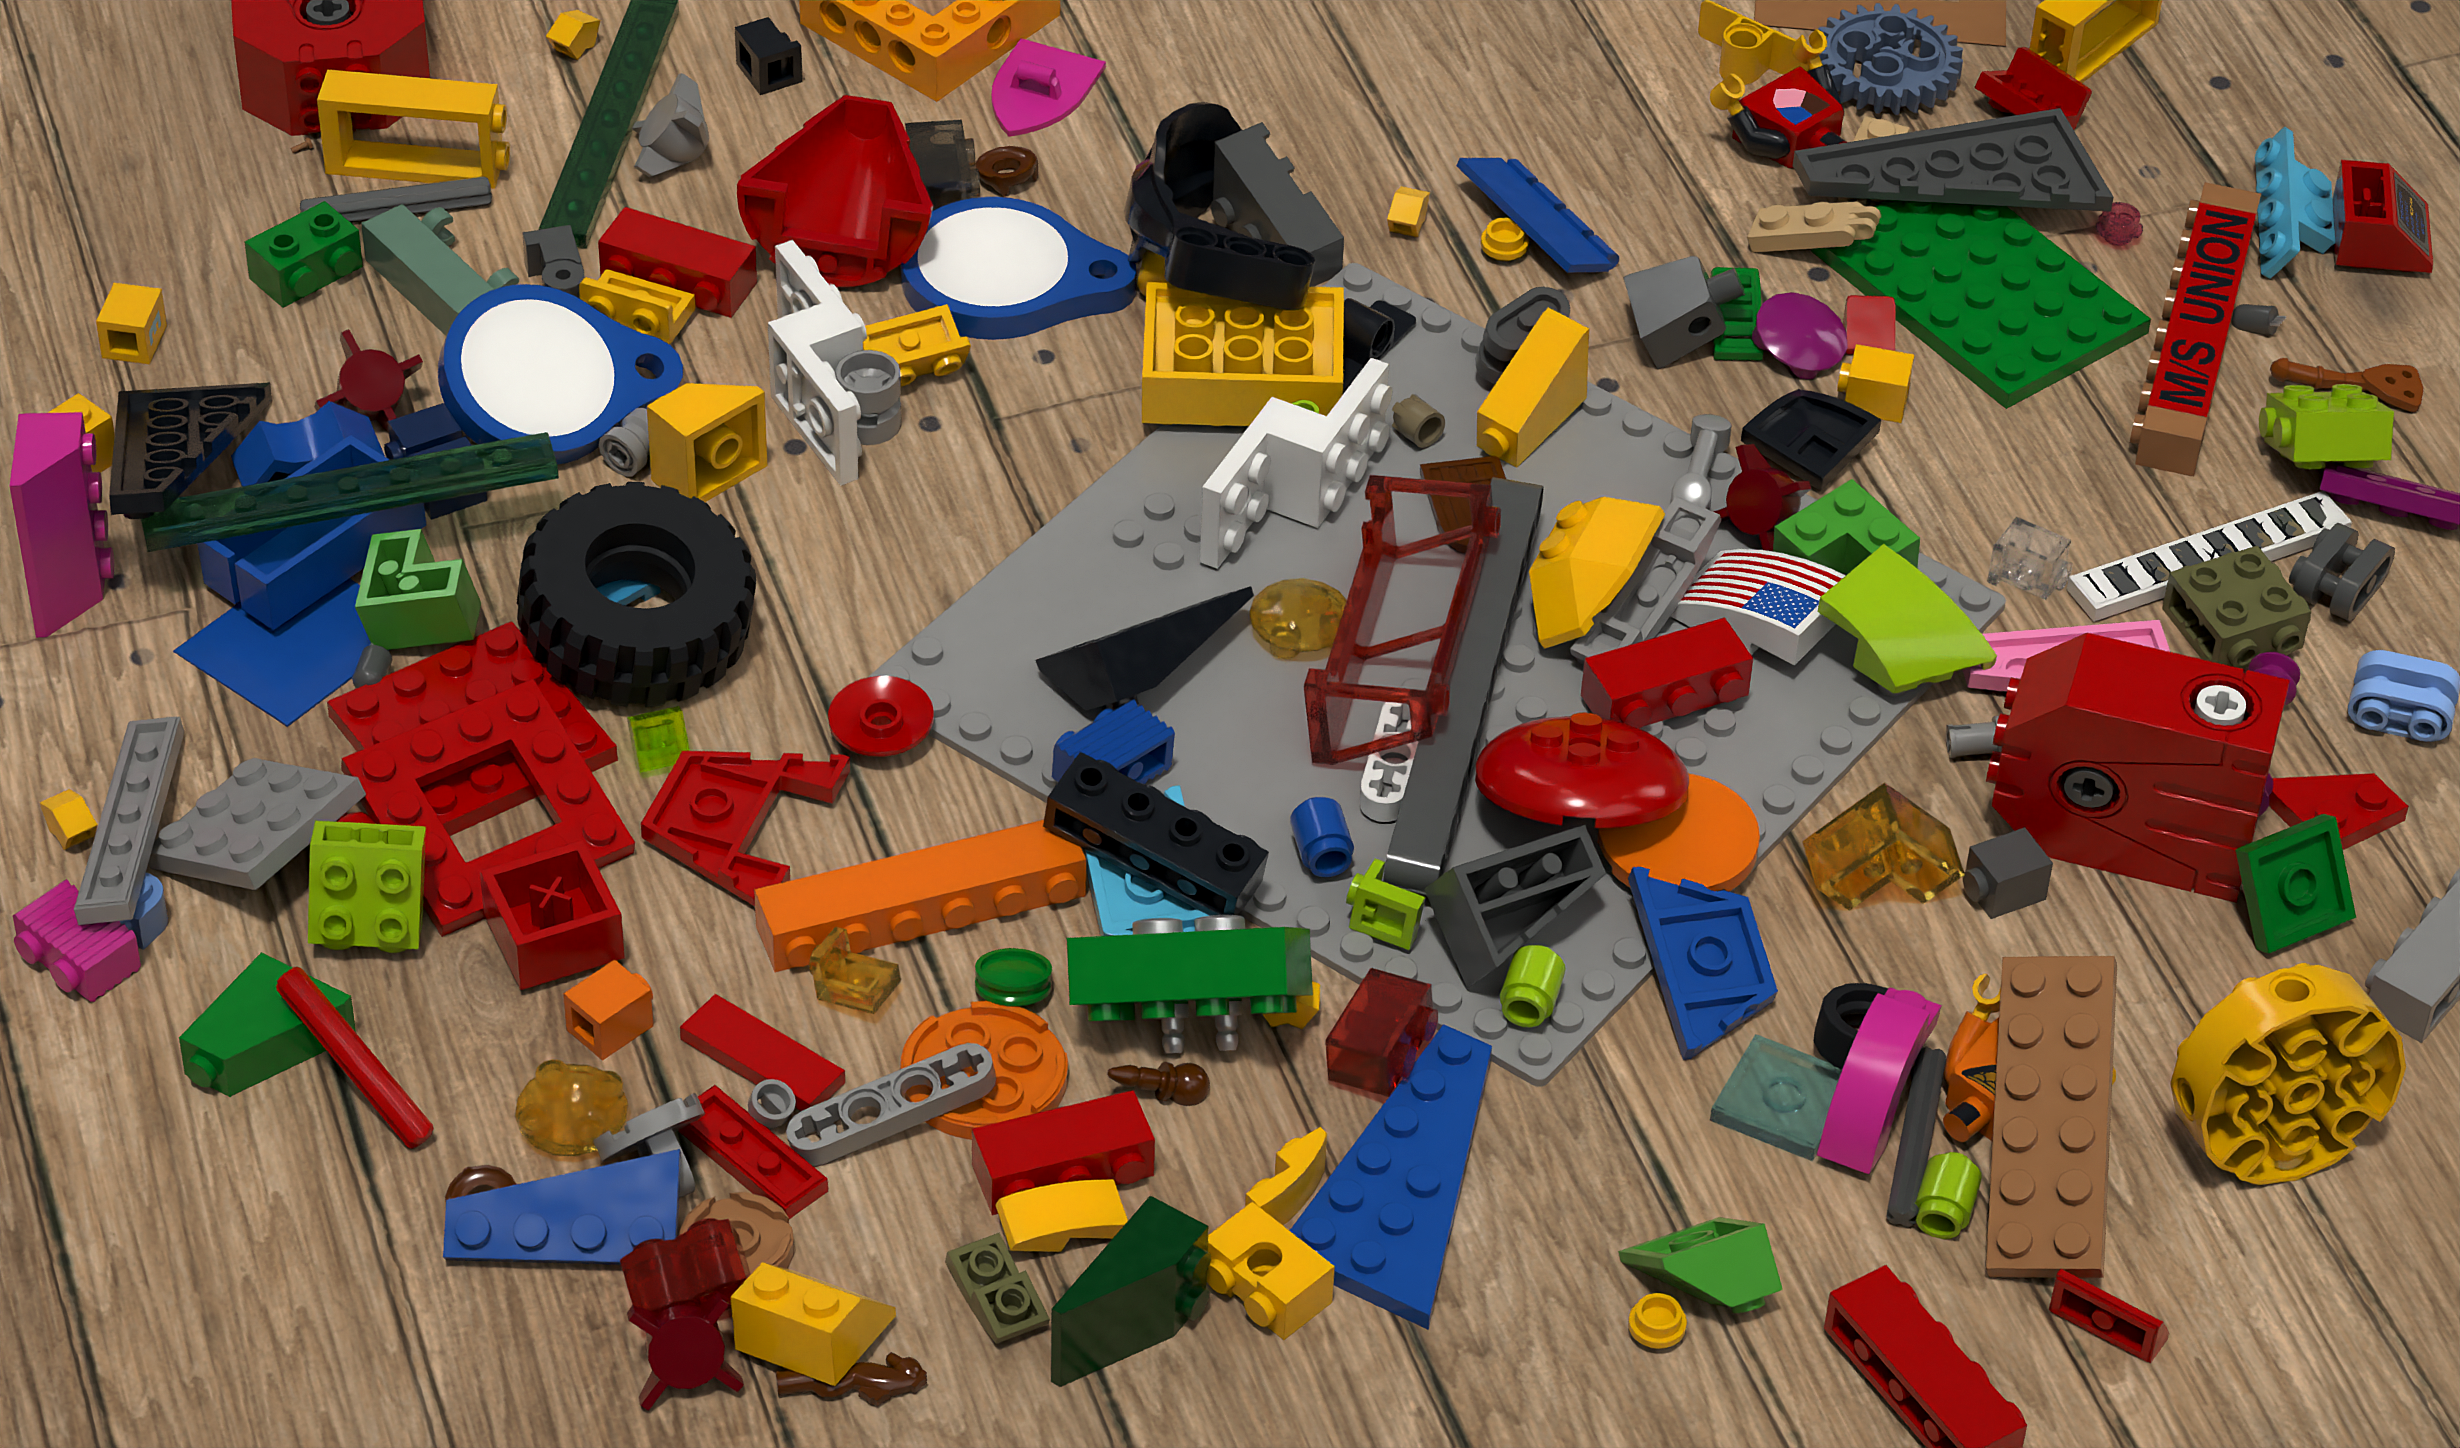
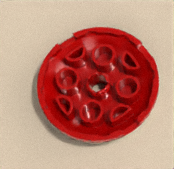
(1582, 771)

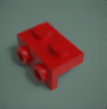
(2034, 86)

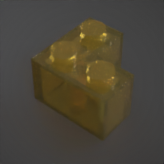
(1881, 843)

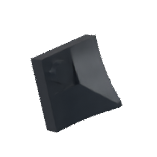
(1811, 434)

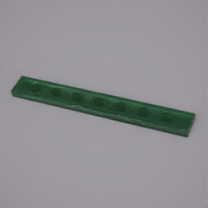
(610, 117)
(351, 491)

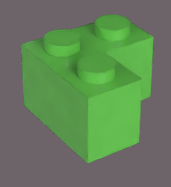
(1844, 530)
(412, 598)

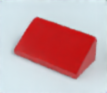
(2107, 1316)

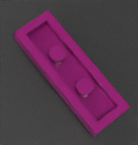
(2392, 494)

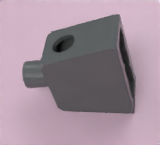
(1679, 306)

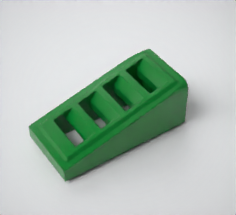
(1740, 319)

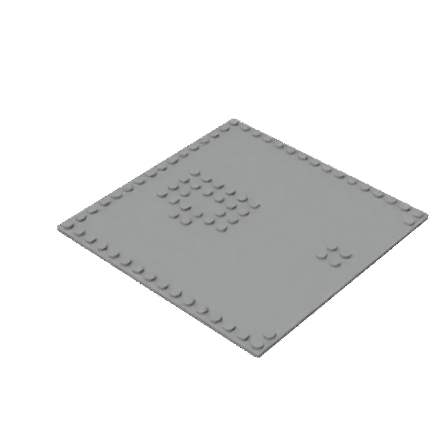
(1240, 712)

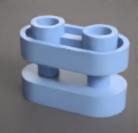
(2404, 695)

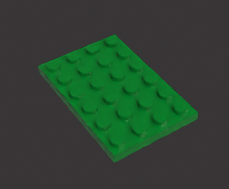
(1988, 294)

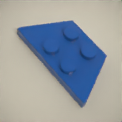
(1704, 957)

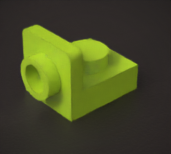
(1383, 908)

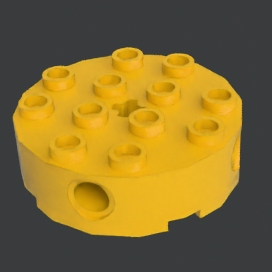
(2287, 1073)

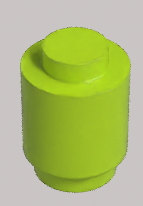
(1532, 985)
(1947, 1195)

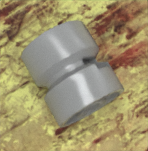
(877, 387)

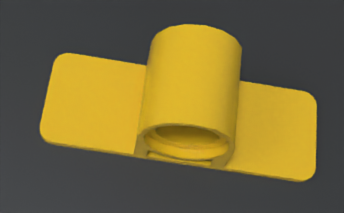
(1746, 44)

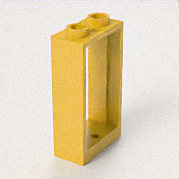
(2086, 48)
(417, 98)

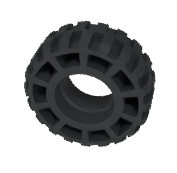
(629, 650)

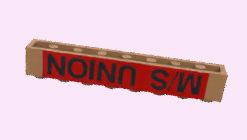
(2197, 329)

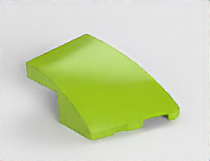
(1903, 624)

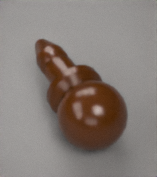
(1183, 1084)

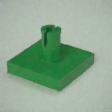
(2295, 883)

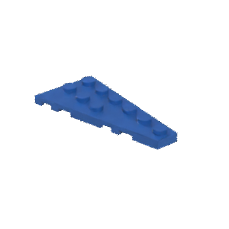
(1399, 1185)

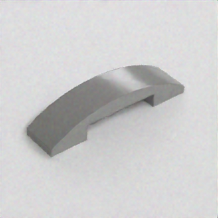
(1656, 583)

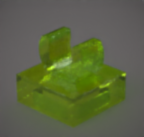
(658, 738)

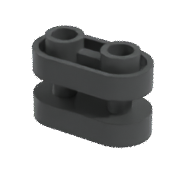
(1511, 326)
(2329, 557)

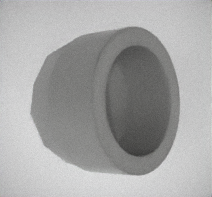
(776, 1099)

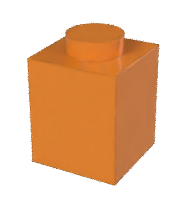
(609, 1009)

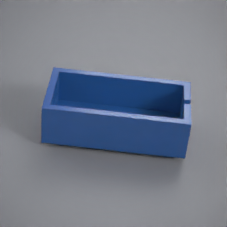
(296, 565)

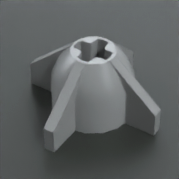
(673, 130)

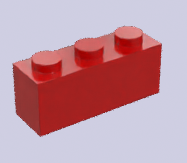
(681, 258)
(1668, 675)
(1064, 1144)

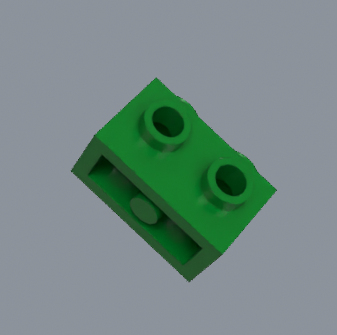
(303, 254)

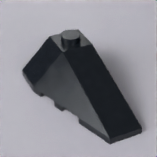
(1138, 656)

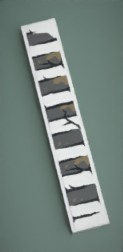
(2145, 575)

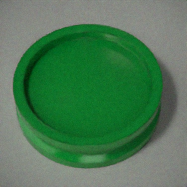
(1013, 977)

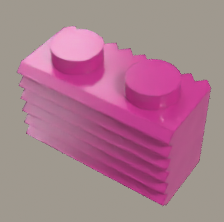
(77, 955)

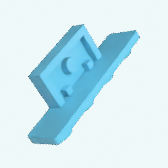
(2292, 204)

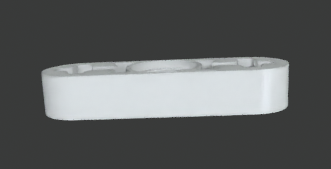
(1379, 771)

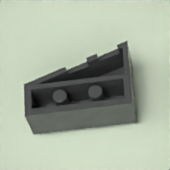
(1262, 201)
(1509, 896)

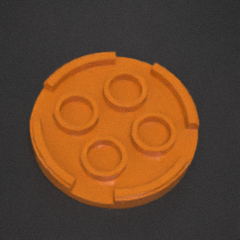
(1703, 841)
(1024, 1054)

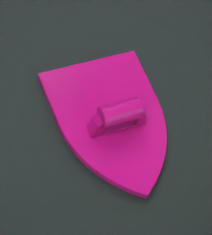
(1041, 86)

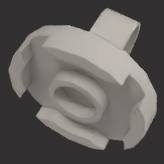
(654, 1134)

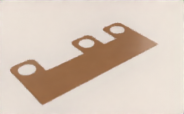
(1968, 19)

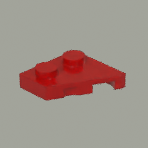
(2358, 802)

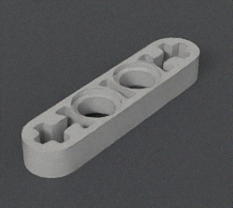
(887, 1096)

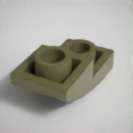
(995, 1289)

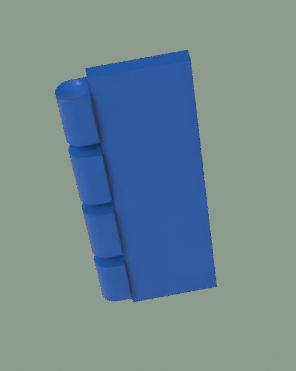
(1540, 214)

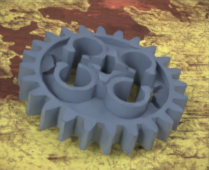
(1888, 69)

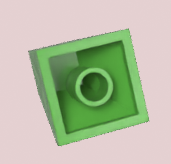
(1714, 1261)

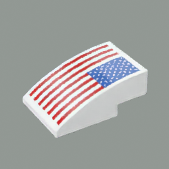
(1765, 599)

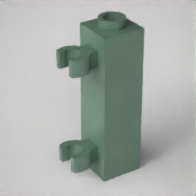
(422, 266)

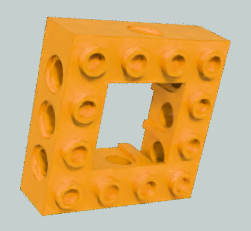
(924, 49)

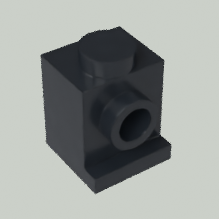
(767, 56)

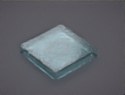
(1778, 1097)

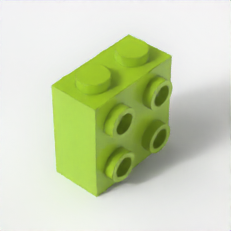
(2327, 426)
(366, 885)

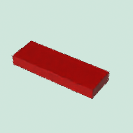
(760, 1051)
(754, 1154)

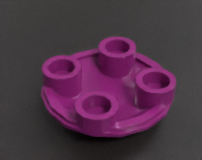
(1800, 333)

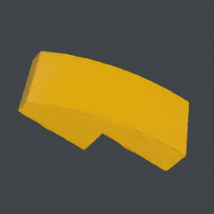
(1297, 1175)
(1054, 1213)

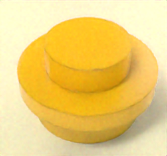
(1504, 240)
(1657, 1321)

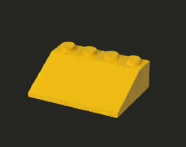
(1227, 357)

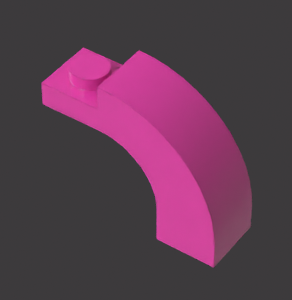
(1874, 1078)

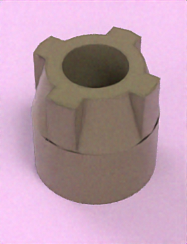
(1418, 421)

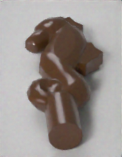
(872, 1380)

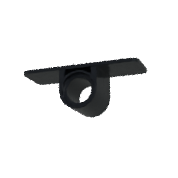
(1370, 334)

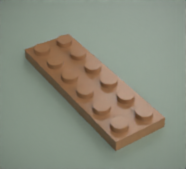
(2052, 1117)

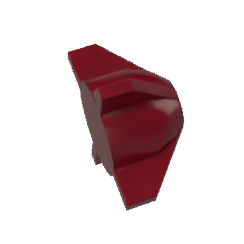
(370, 381)
(1761, 496)
(684, 1347)

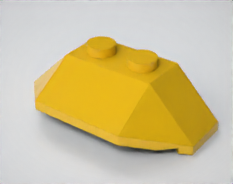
(1587, 563)

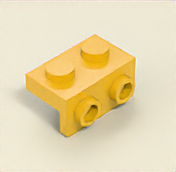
(639, 303)
(920, 343)

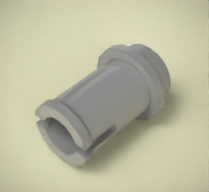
(1971, 738)

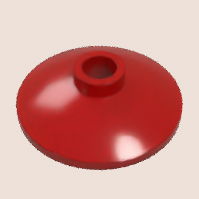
(881, 716)

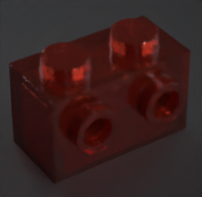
(1380, 1032)

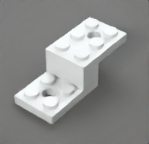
(804, 350)
(1294, 463)

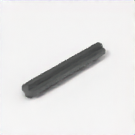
(416, 198)
(1916, 1136)

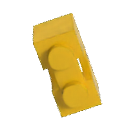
(1270, 1270)

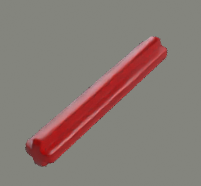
(354, 1057)

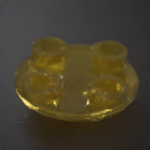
(1297, 616)
(570, 1107)

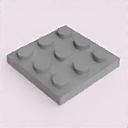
(253, 823)

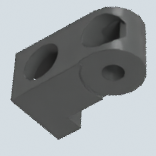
(555, 257)

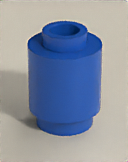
(1322, 836)

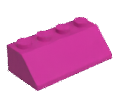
(59, 518)

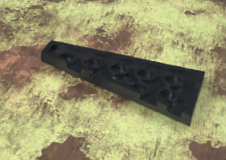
(172, 437)

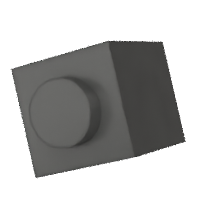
(2007, 873)

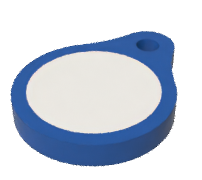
(1013, 269)
(549, 364)

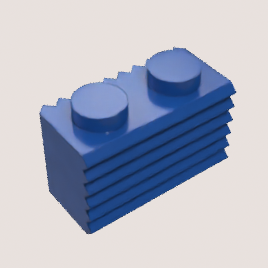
(1124, 738)

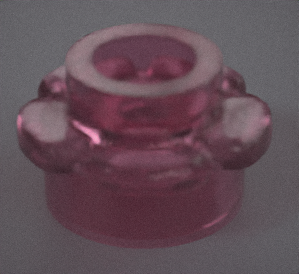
(2120, 224)

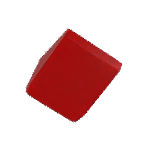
(1870, 322)

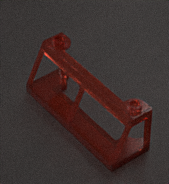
(1331, 690)

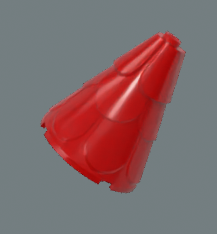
(841, 193)

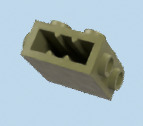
(2236, 608)

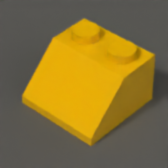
(707, 438)
(805, 1322)

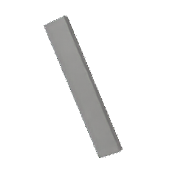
(129, 821)

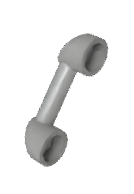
(1708, 436)

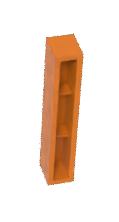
(920, 892)

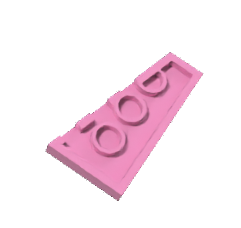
(2017, 646)

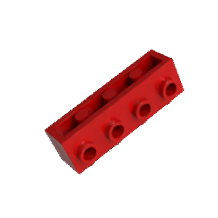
(1919, 1366)

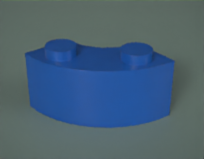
(281, 449)

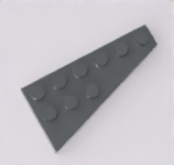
(1995, 162)

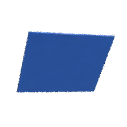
(284, 667)

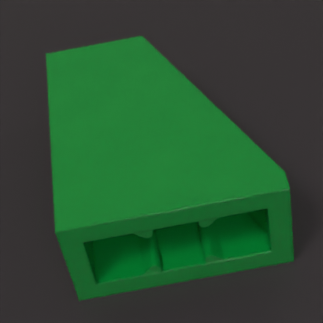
(252, 1031)

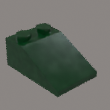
(1132, 1293)

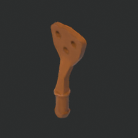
(2390, 382)

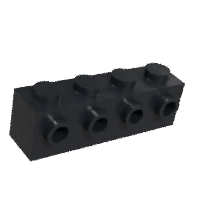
(1155, 837)

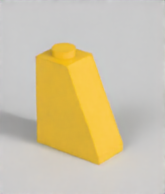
(1536, 389)

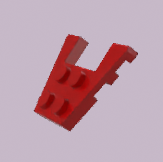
(719, 802)

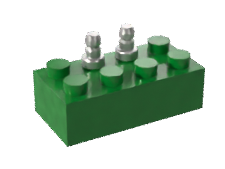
(1209, 966)

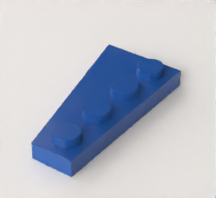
(570, 1216)

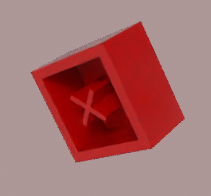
(552, 914)

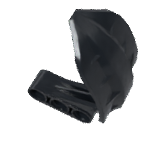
(1201, 257)

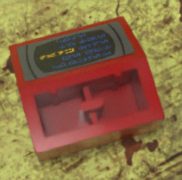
(2380, 220)

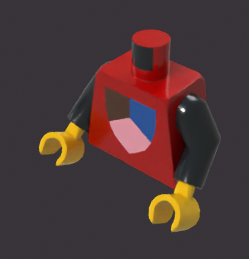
(1788, 113)

